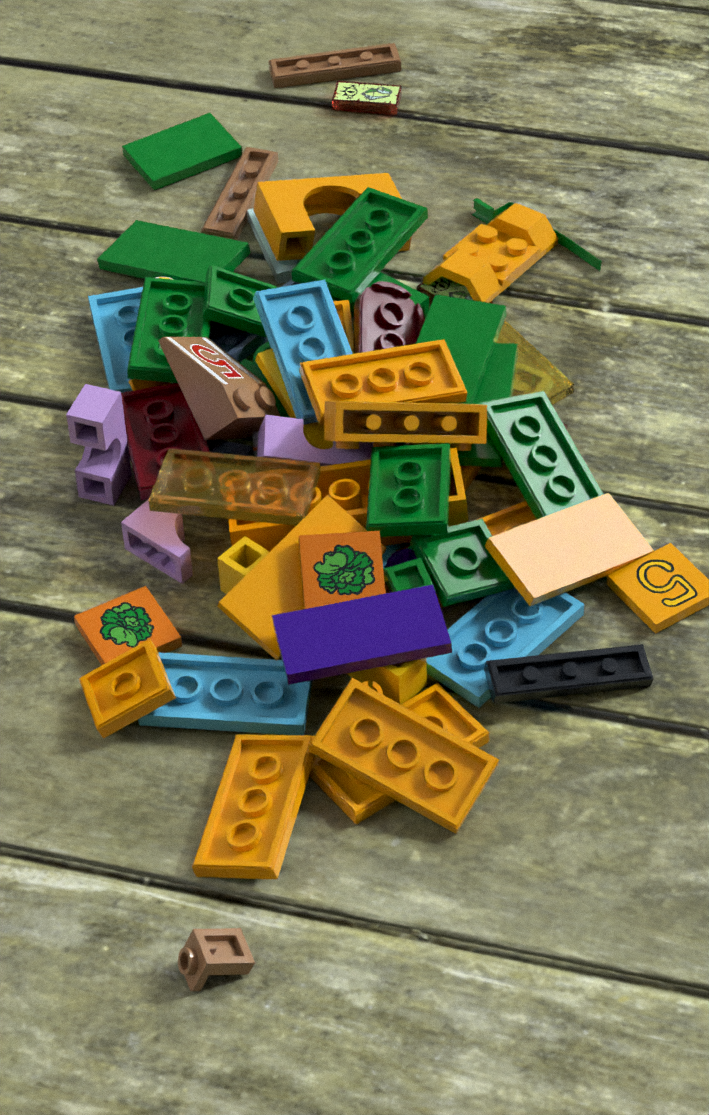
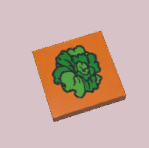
(340, 567)
(125, 623)

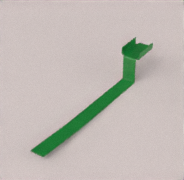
(487, 213)

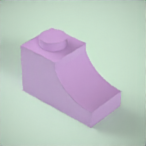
(158, 541)

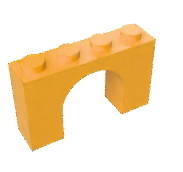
(286, 205)

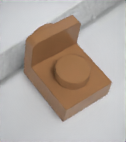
(214, 953)

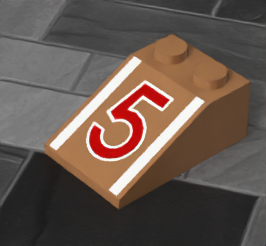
(218, 389)

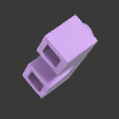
(99, 425)
(285, 439)

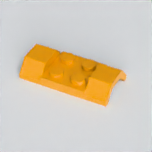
(497, 252)

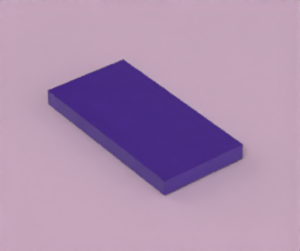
(361, 634)

